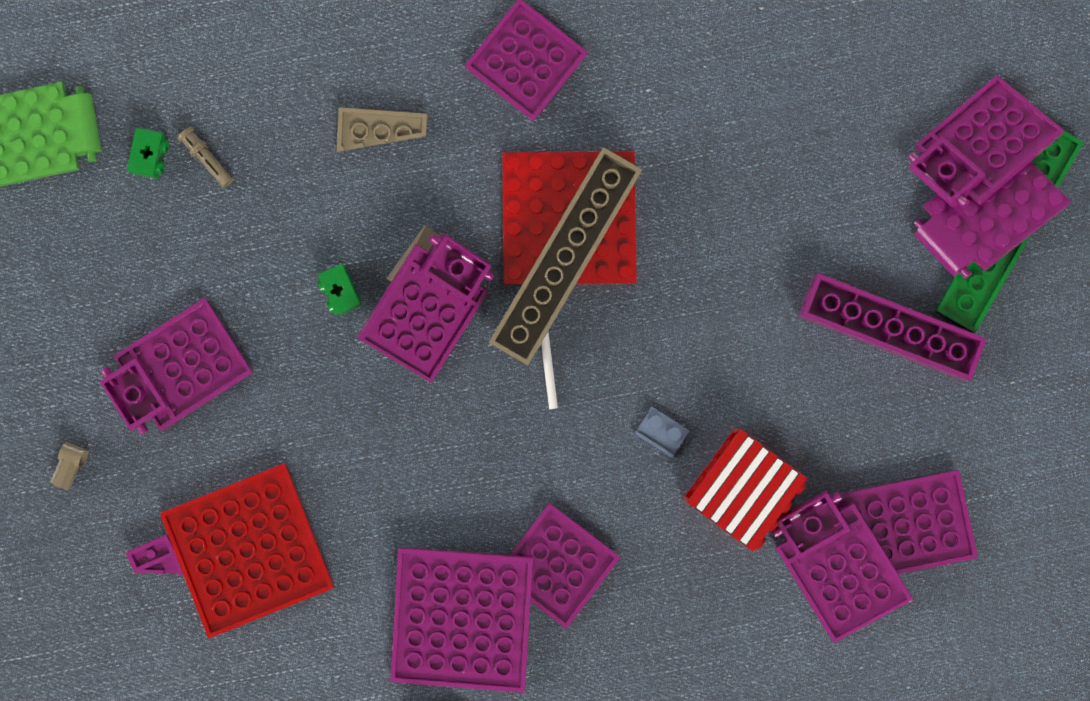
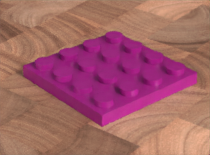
(526, 60)
(565, 564)

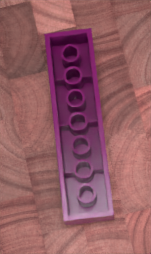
(892, 327)

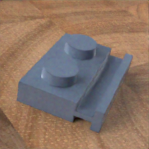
(661, 432)

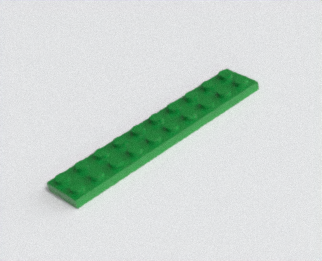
(970, 298)

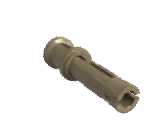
(199, 149)

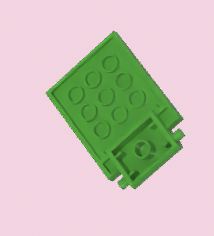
(45, 132)

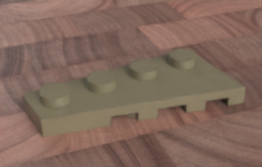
(375, 127)

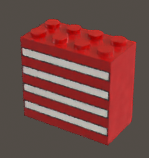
(745, 489)

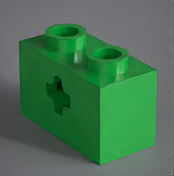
(143, 143)
(349, 297)

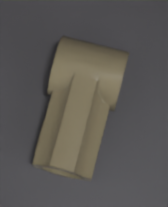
(70, 460)

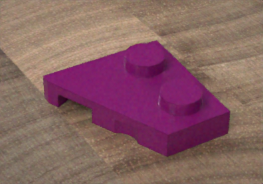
(154, 557)

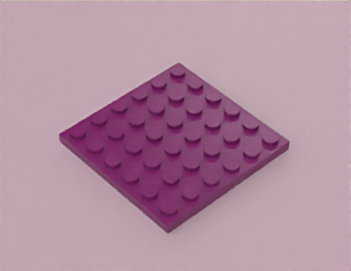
(461, 619)

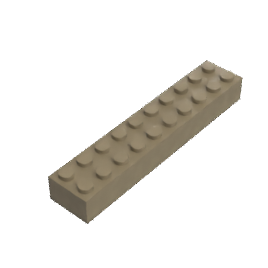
(565, 256)

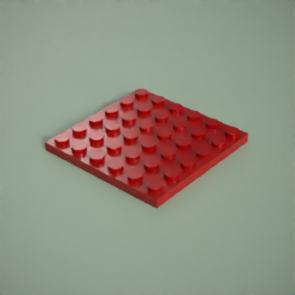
(535, 199)
(247, 550)

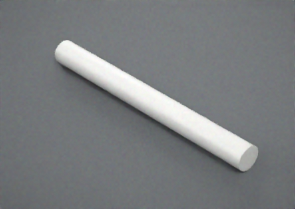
(549, 374)

